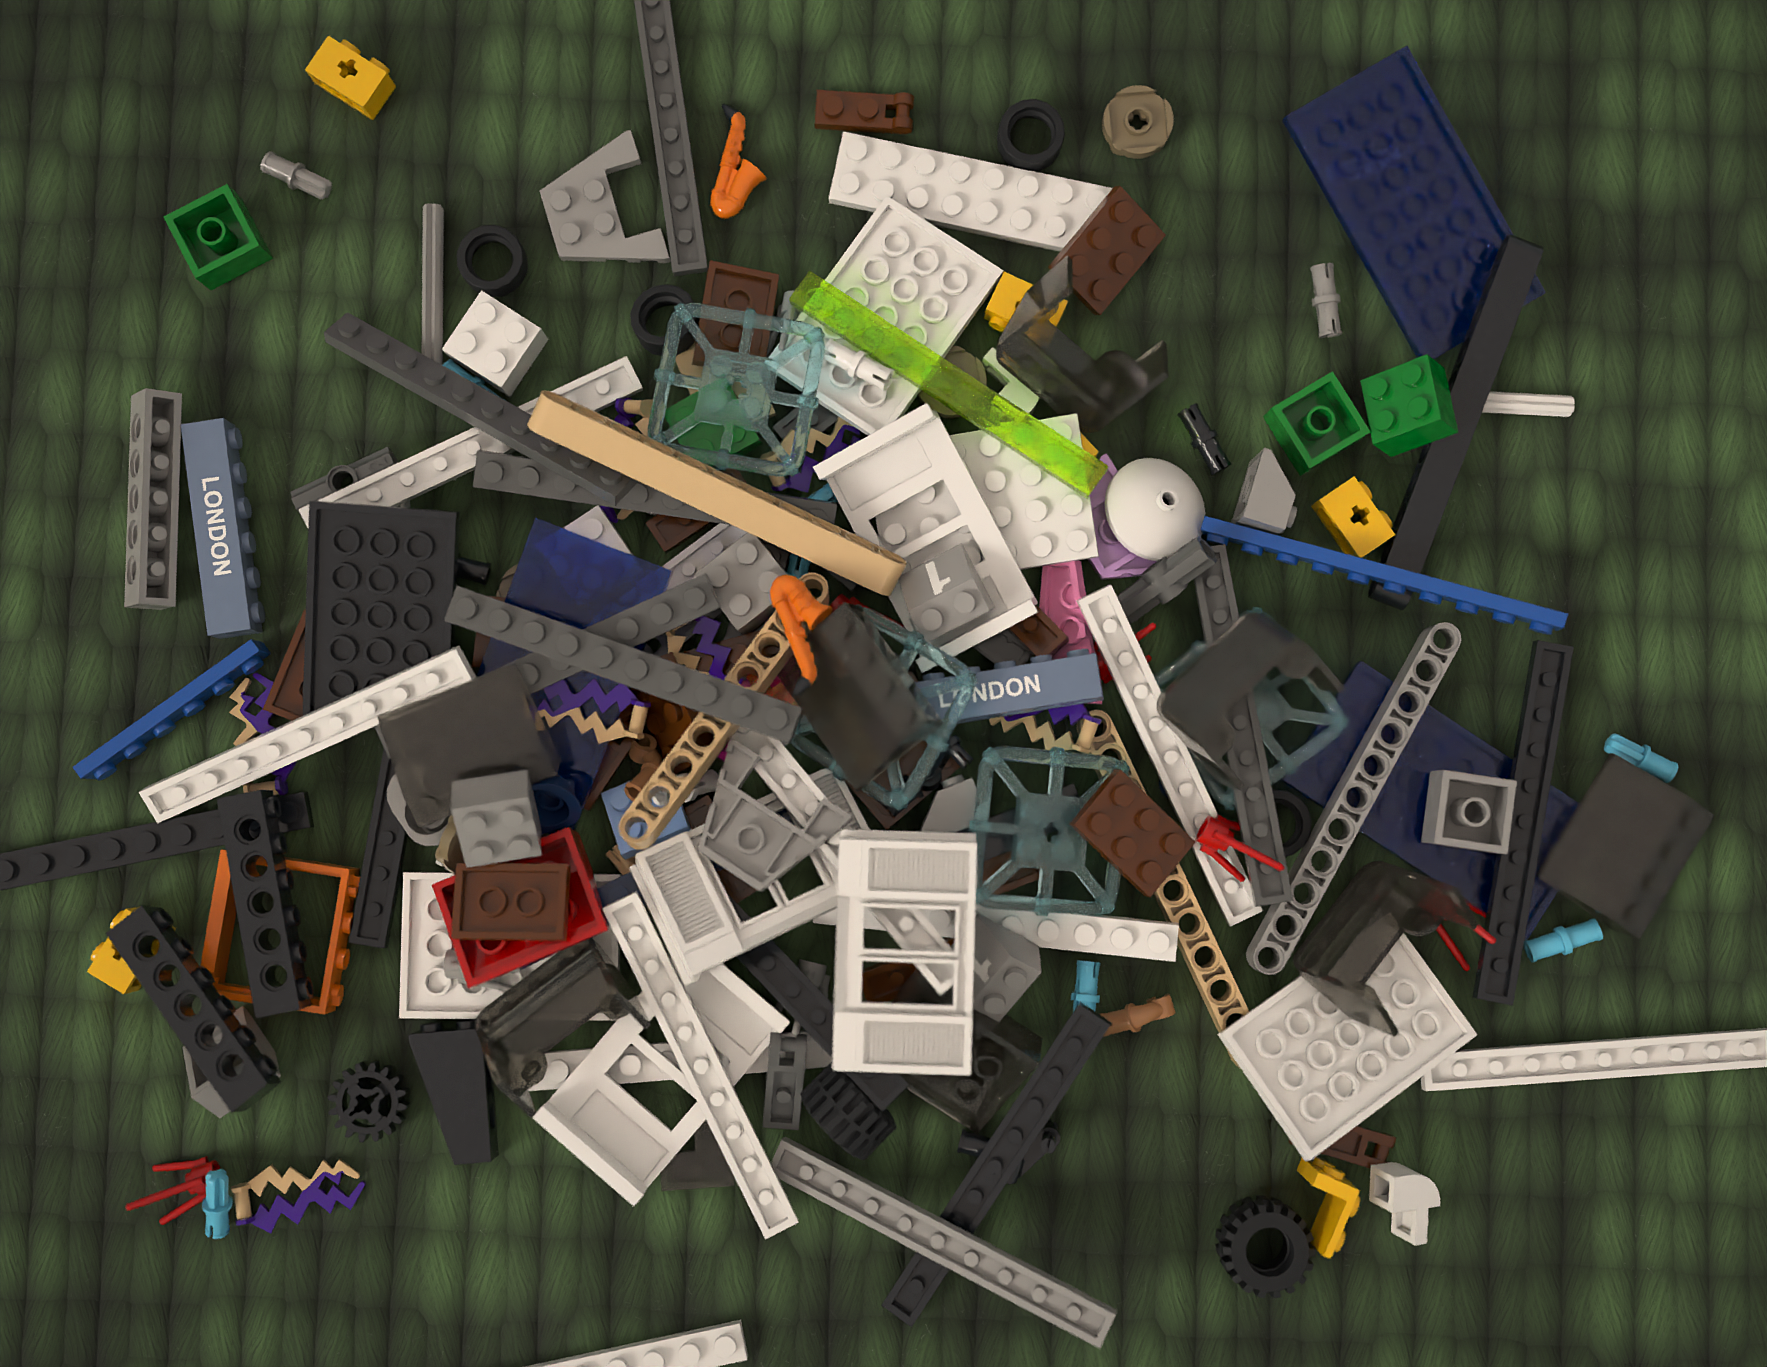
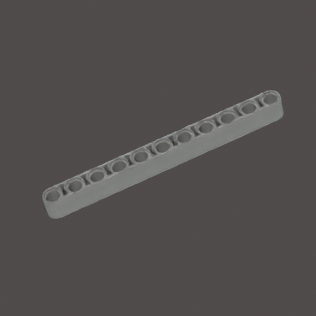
(1368, 786)

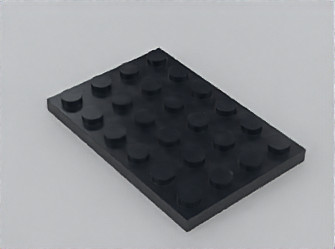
(375, 594)

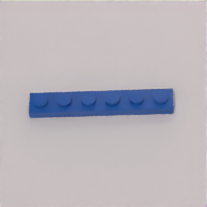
(162, 718)

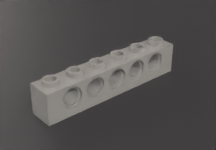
(153, 500)

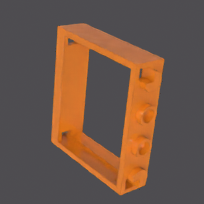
(222, 922)

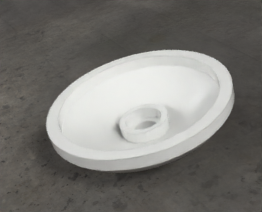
(1140, 515)

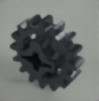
(359, 1090)

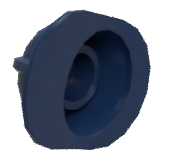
(556, 803)

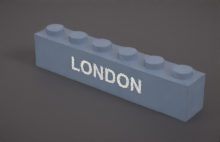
(222, 528)
(1025, 687)

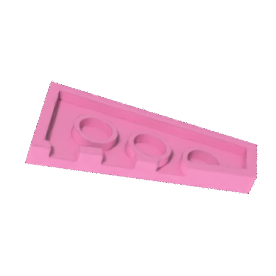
(1060, 589)

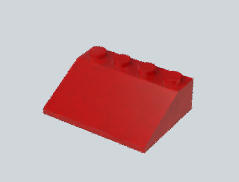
(493, 958)

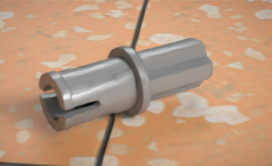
(296, 175)

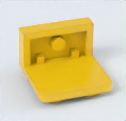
(1338, 1204)

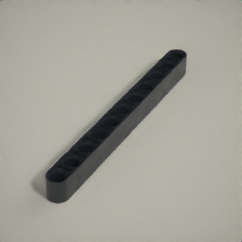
(1469, 390)

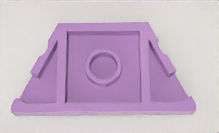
(1113, 559)

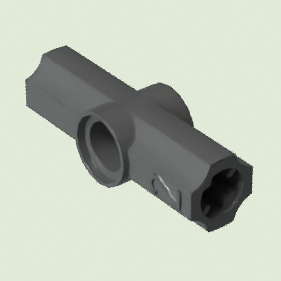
(332, 481)
(1166, 578)

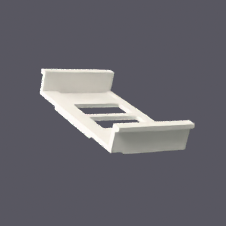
(902, 463)
(912, 873)
(695, 909)
(614, 1129)

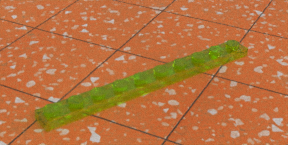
(949, 385)

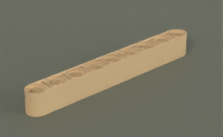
(702, 757)

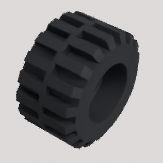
(847, 1113)
(1286, 1267)

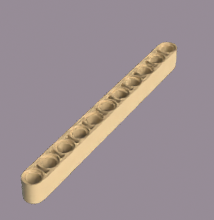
(715, 493)
(1185, 903)

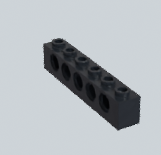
(255, 922)
(133, 941)

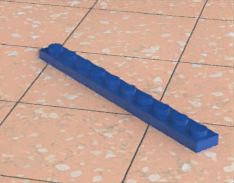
(1394, 579)

